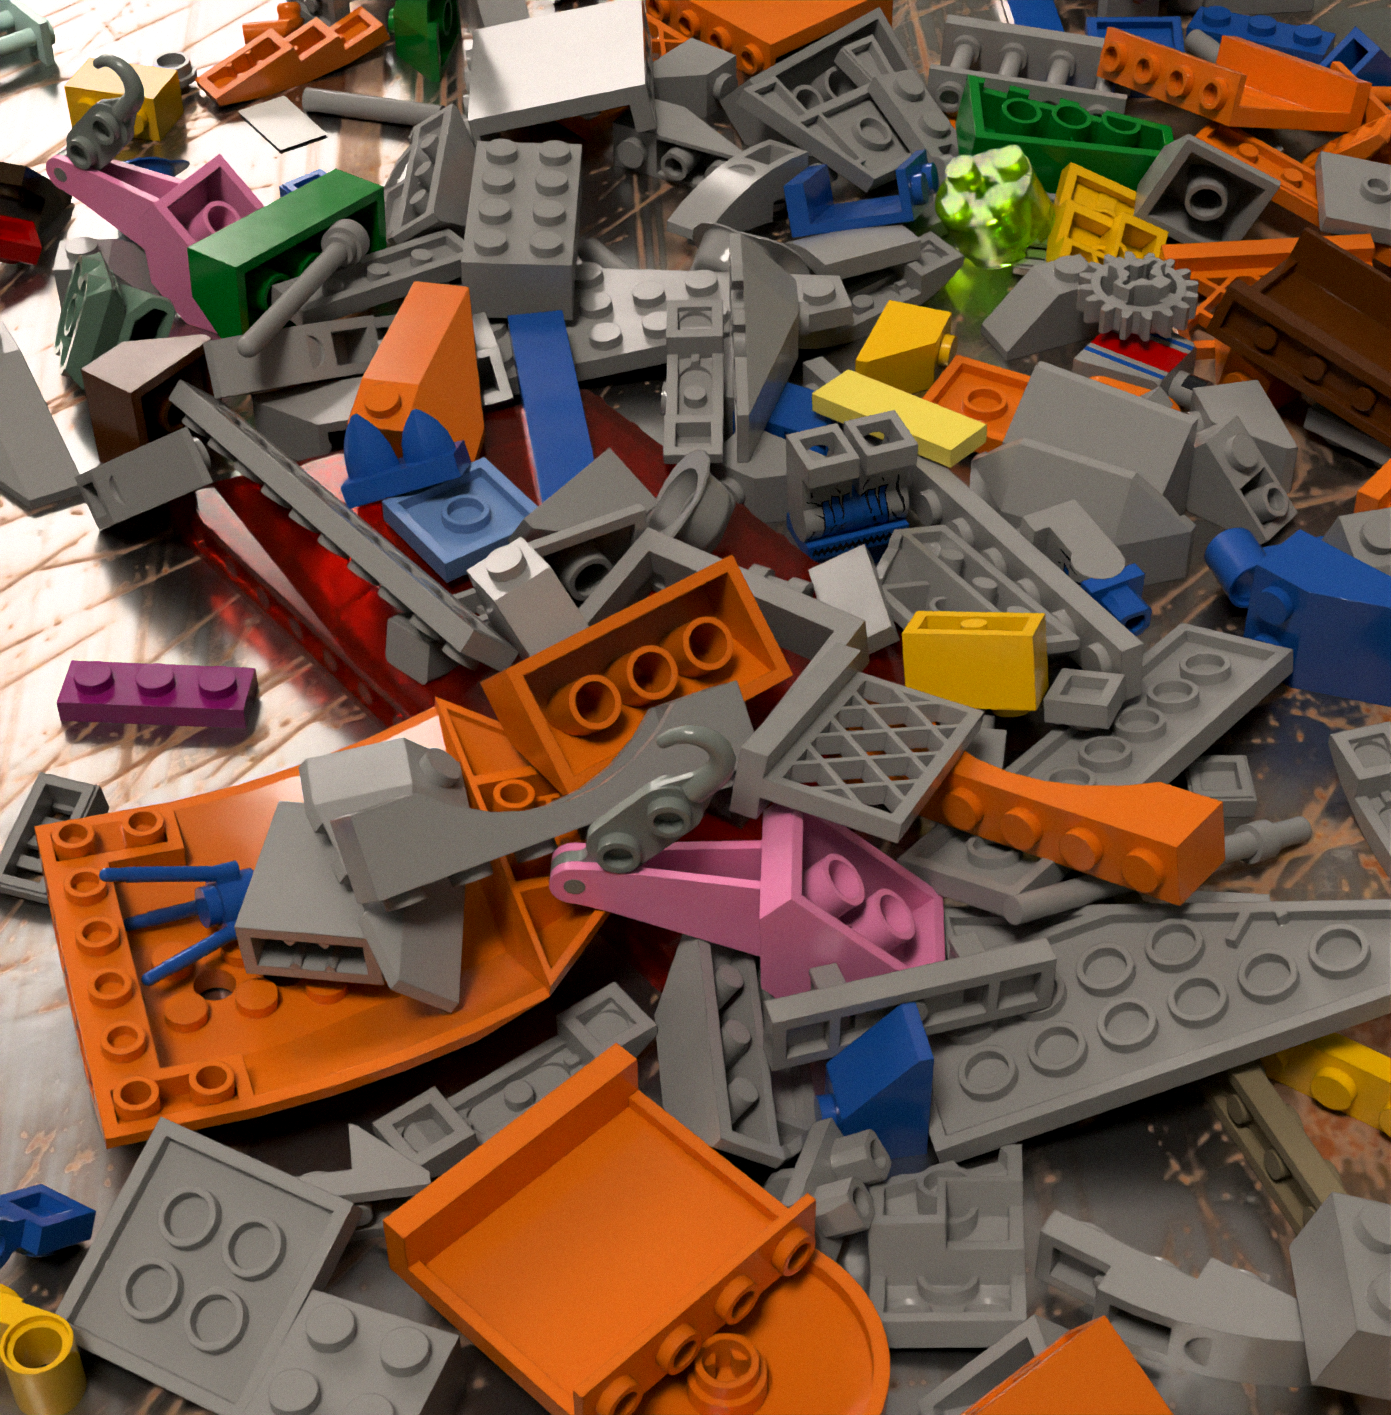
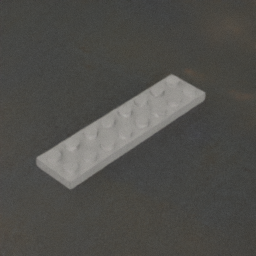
(1190, 695)

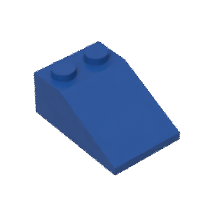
(1330, 615)

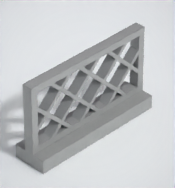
(813, 724)

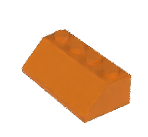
(588, 693)

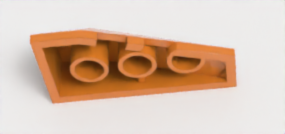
(426, 366)

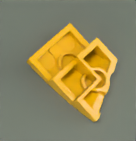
(1098, 219)

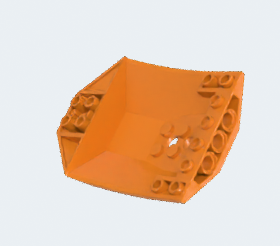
(269, 1044)

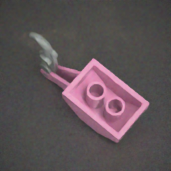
(145, 205)
(793, 898)

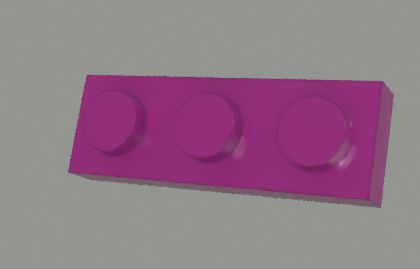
(157, 694)

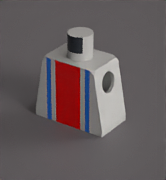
(1144, 363)

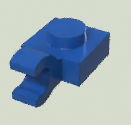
(41, 1221)

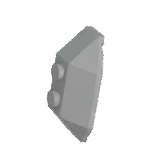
(431, 180)
(1129, 510)
(941, 572)
(716, 1062)

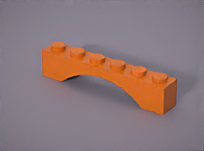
(1130, 835)

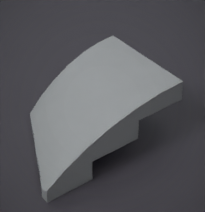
(950, 1254)

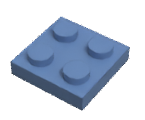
(459, 519)

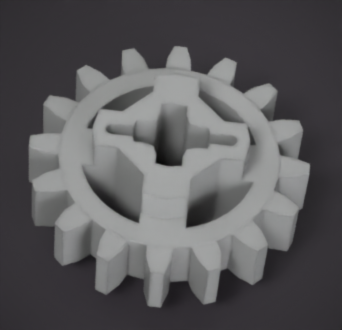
(1137, 296)

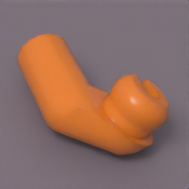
(288, 21)

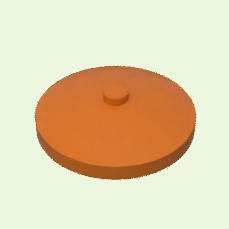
(799, 1351)

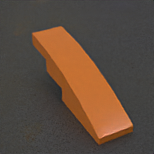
(280, 63)

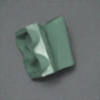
(103, 314)

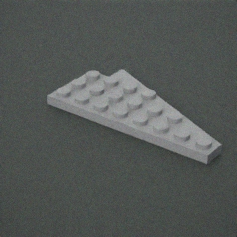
(624, 312)

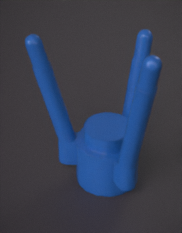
(214, 903)

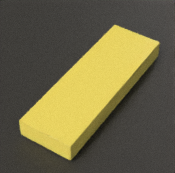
(940, 432)

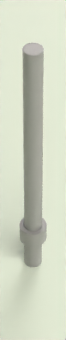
(1248, 843)

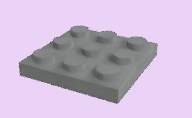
(204, 1267)

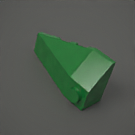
(426, 34)

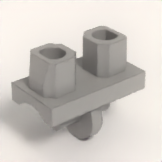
(835, 1174)

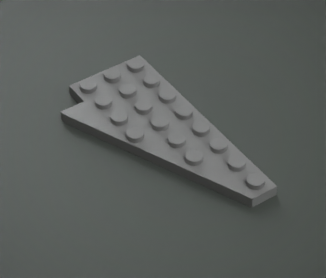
(1151, 1005)

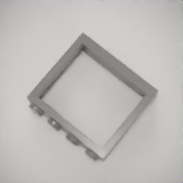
(794, 618)

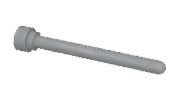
(342, 247)

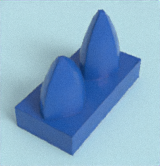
(378, 474)

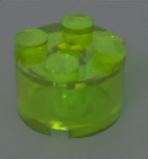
(994, 206)

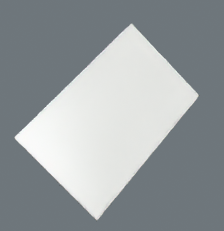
(282, 122)

